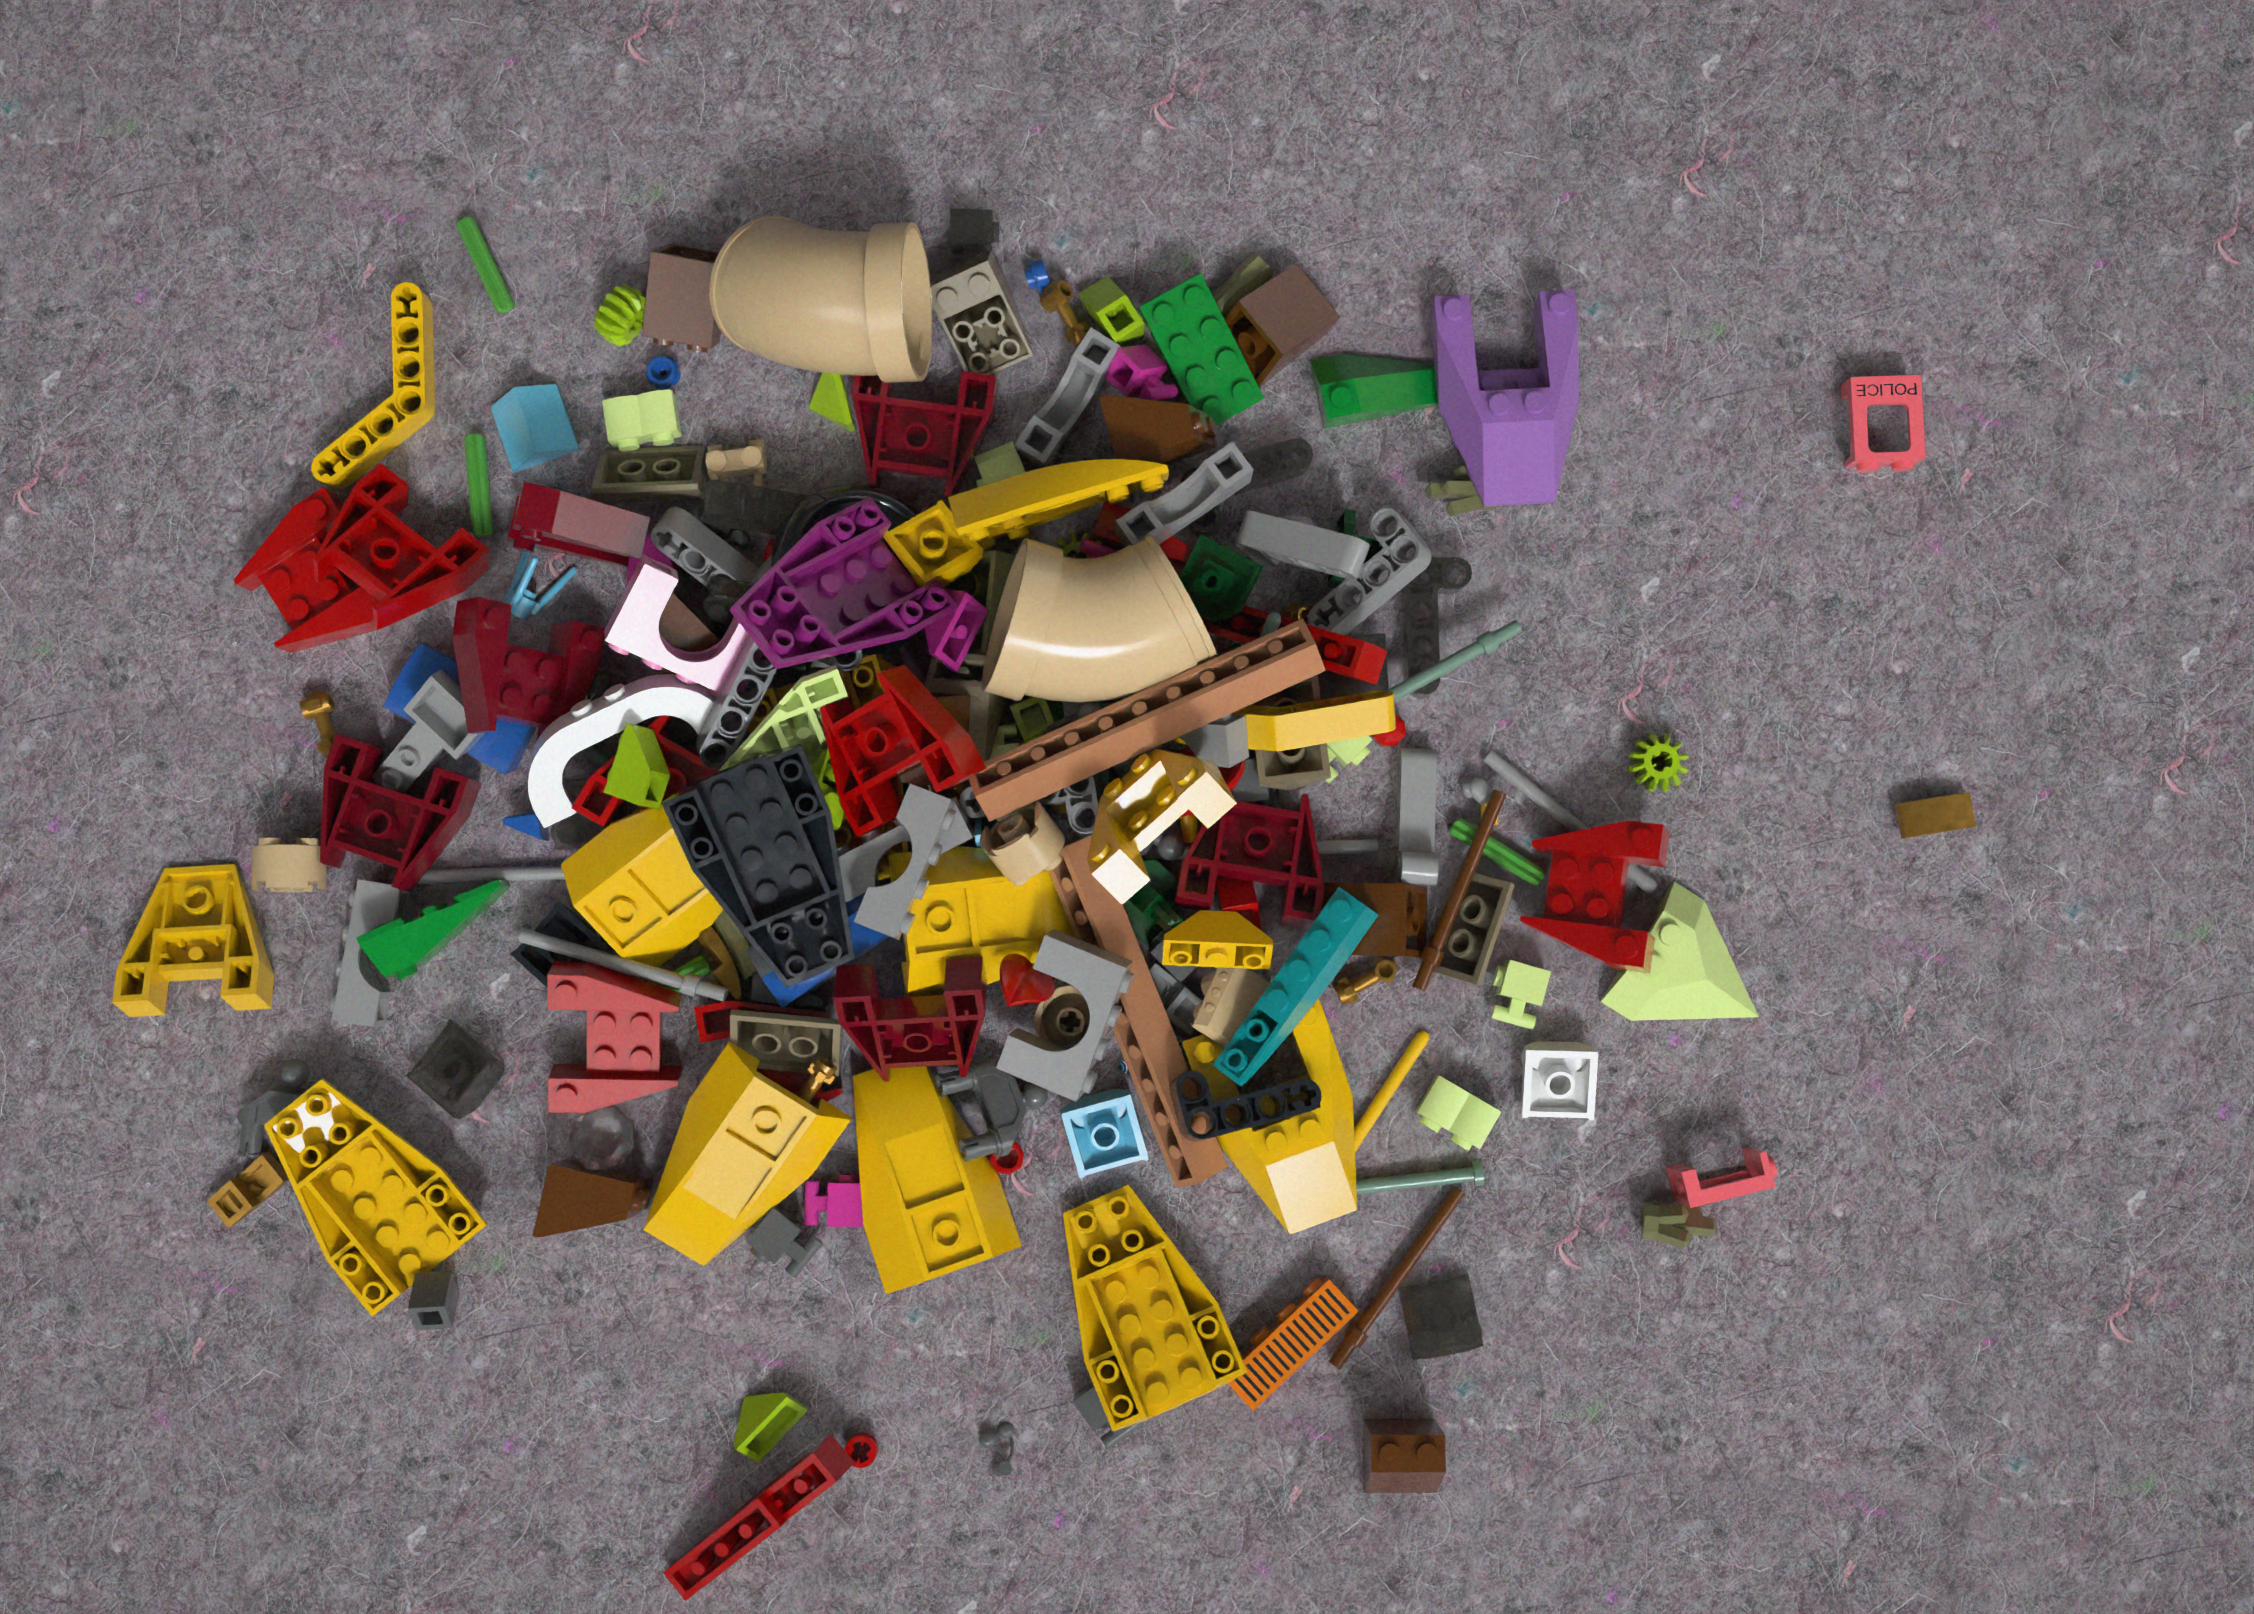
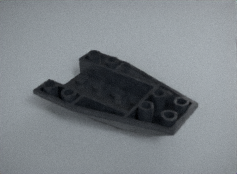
(769, 859)

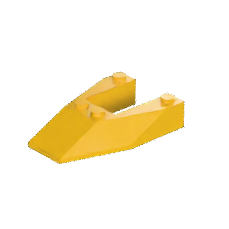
(1146, 804)
(1302, 1162)

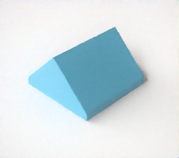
(534, 425)

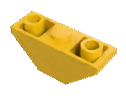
(1217, 941)

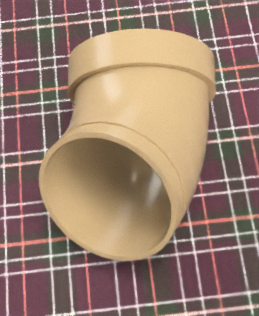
(827, 297)
(1092, 625)

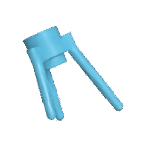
(523, 598)

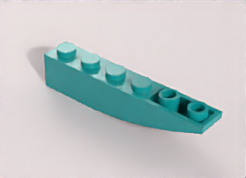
(1297, 985)

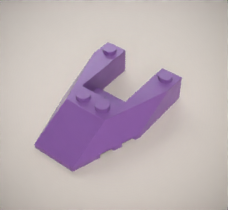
(1510, 421)

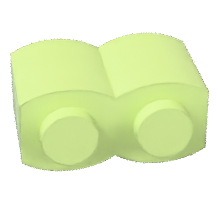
(642, 419)
(1457, 1112)

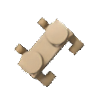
(737, 462)

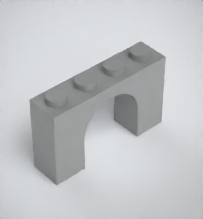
(1101, 980)

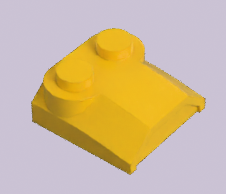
(932, 547)

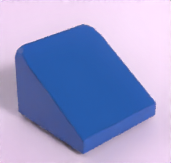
(527, 824)

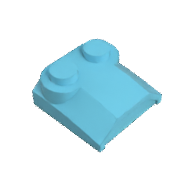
(1103, 1131)

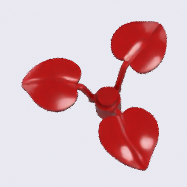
(1022, 983)

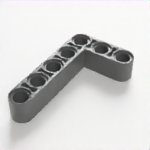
(746, 702)

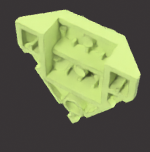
(796, 719)
(1688, 972)

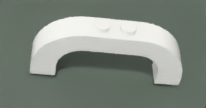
(599, 719)

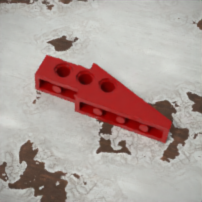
(1337, 651)
(759, 1517)

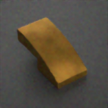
(1935, 815)
(726, 973)
(248, 1190)

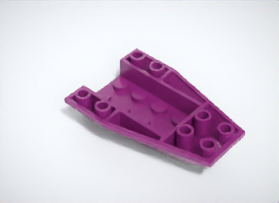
(838, 593)

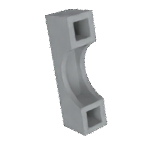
(1060, 415)
(1206, 488)
(1219, 741)
(861, 865)
(890, 906)
(359, 995)

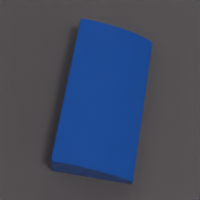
(497, 749)

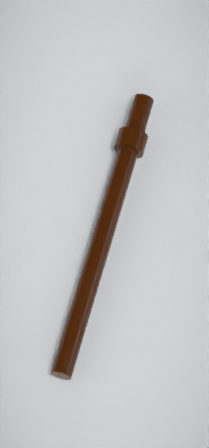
(1432, 954)
(1356, 1334)

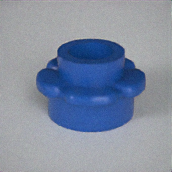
(1037, 275)
(659, 364)

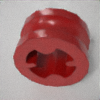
(872, 1452)

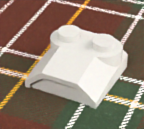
(1559, 1079)

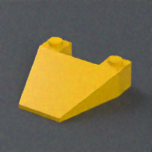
(190, 931)

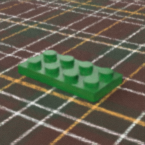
(1200, 350)

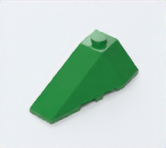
(1370, 387)
(410, 943)

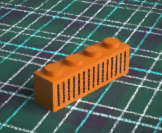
(1292, 1339)

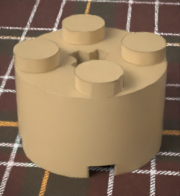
(1024, 843)
(288, 866)
(1050, 1016)

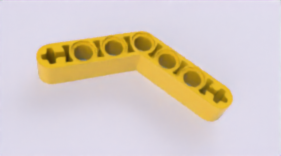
(394, 407)
(1318, 721)

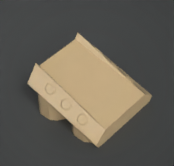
(1227, 1002)

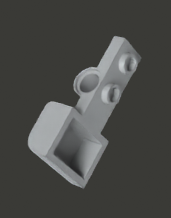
(438, 727)

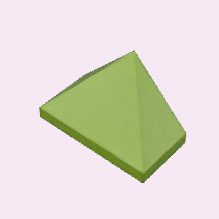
(832, 401)
(765, 1421)

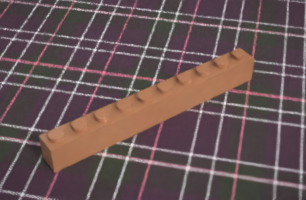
(1147, 719)
(1143, 1025)

